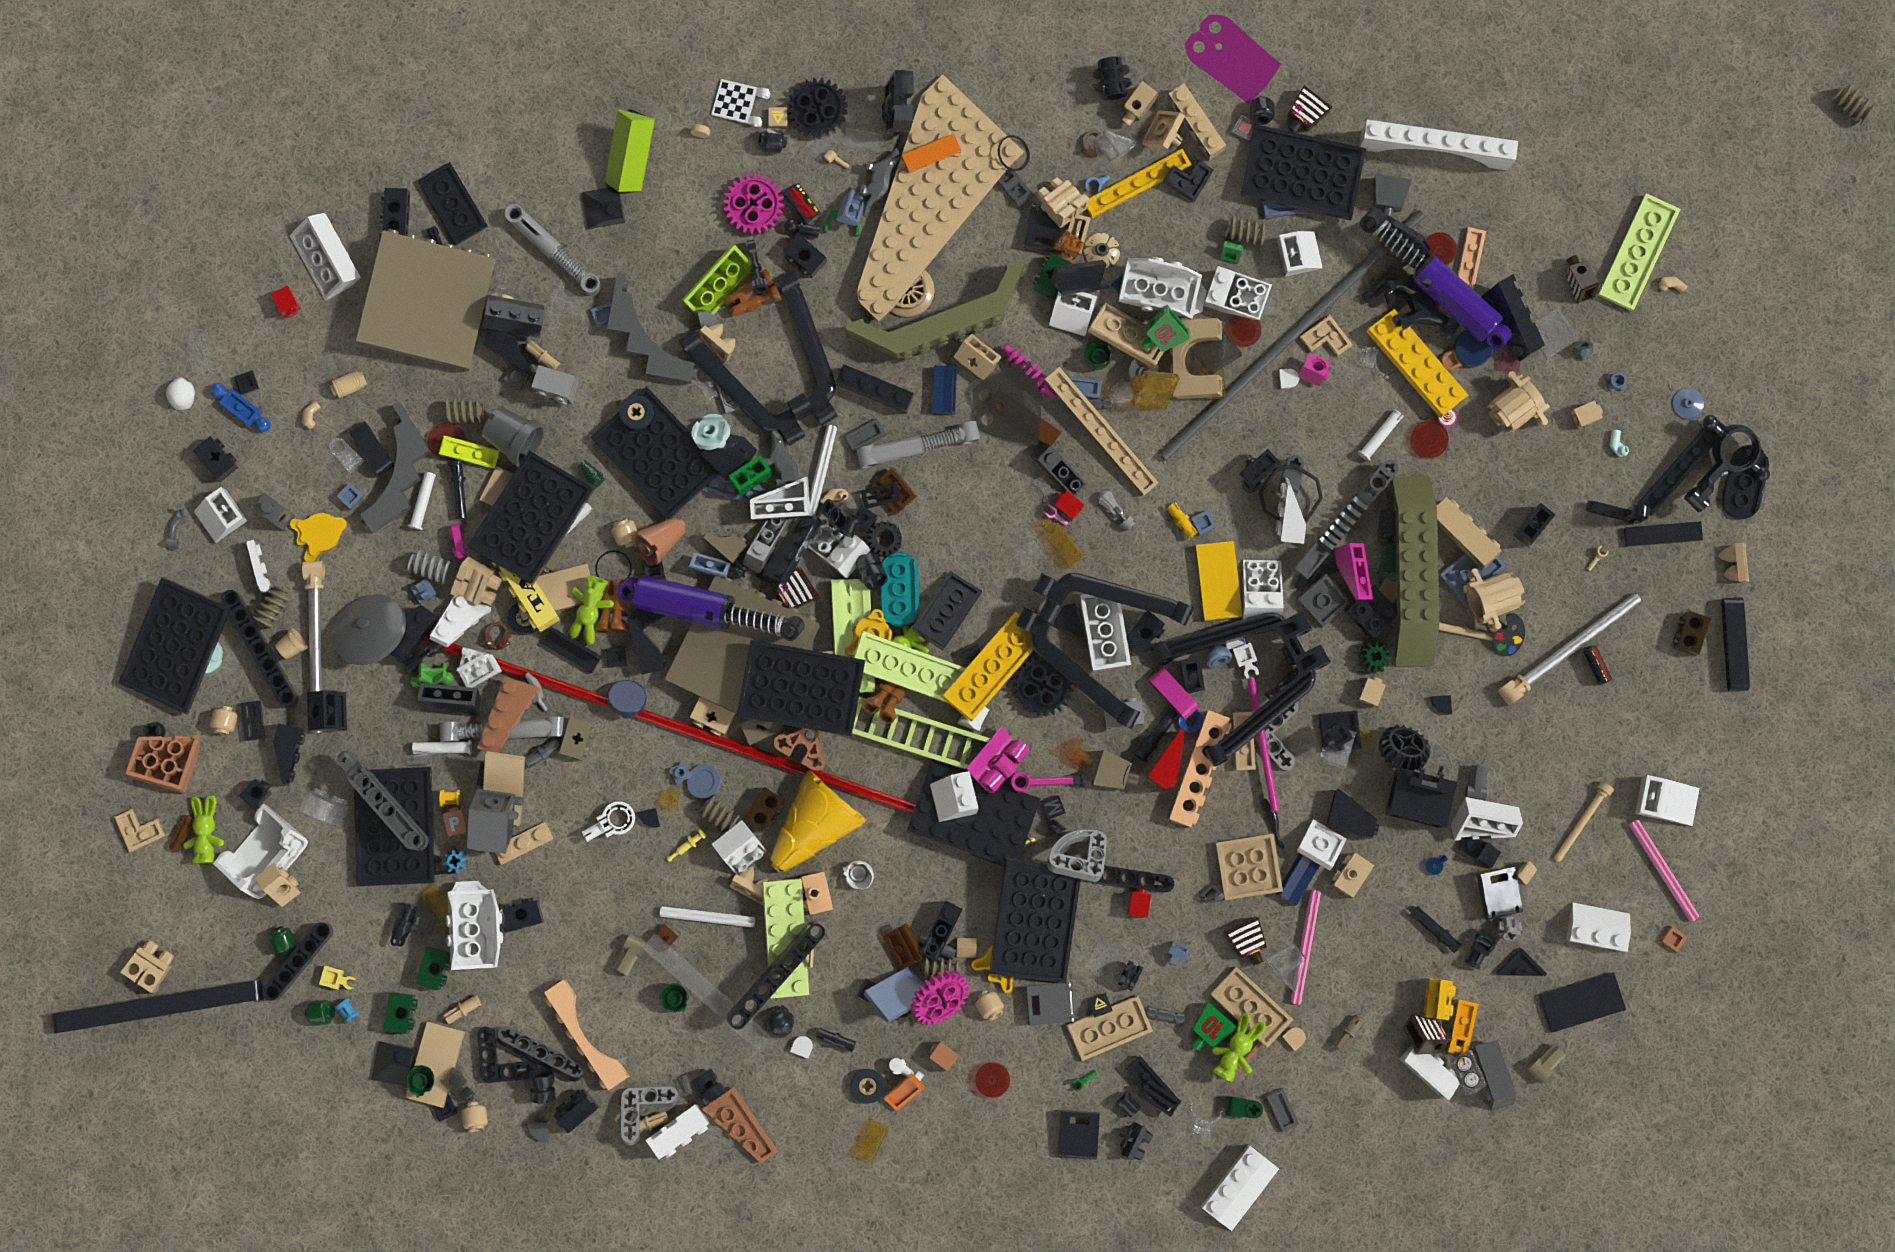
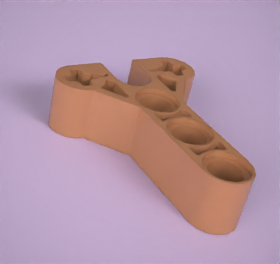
(813, 746)

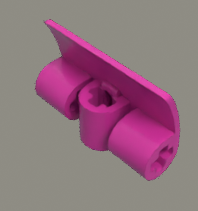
(997, 760)

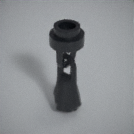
(412, 664)

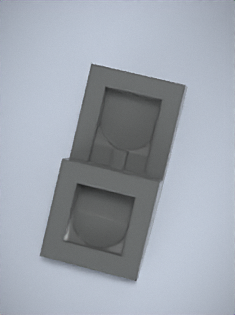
(1015, 187)

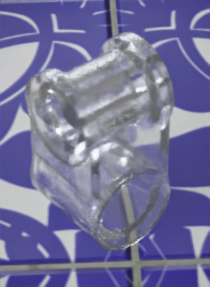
(347, 457)

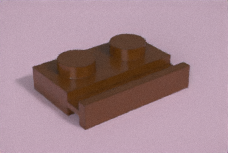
(905, 491)
(903, 946)

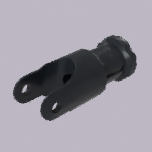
(403, 924)

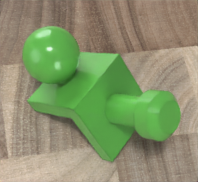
(432, 675)

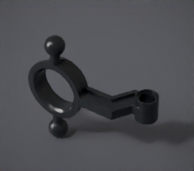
(1698, 496)

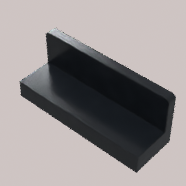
(1080, 277)
(572, 650)

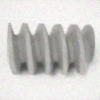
(429, 567)

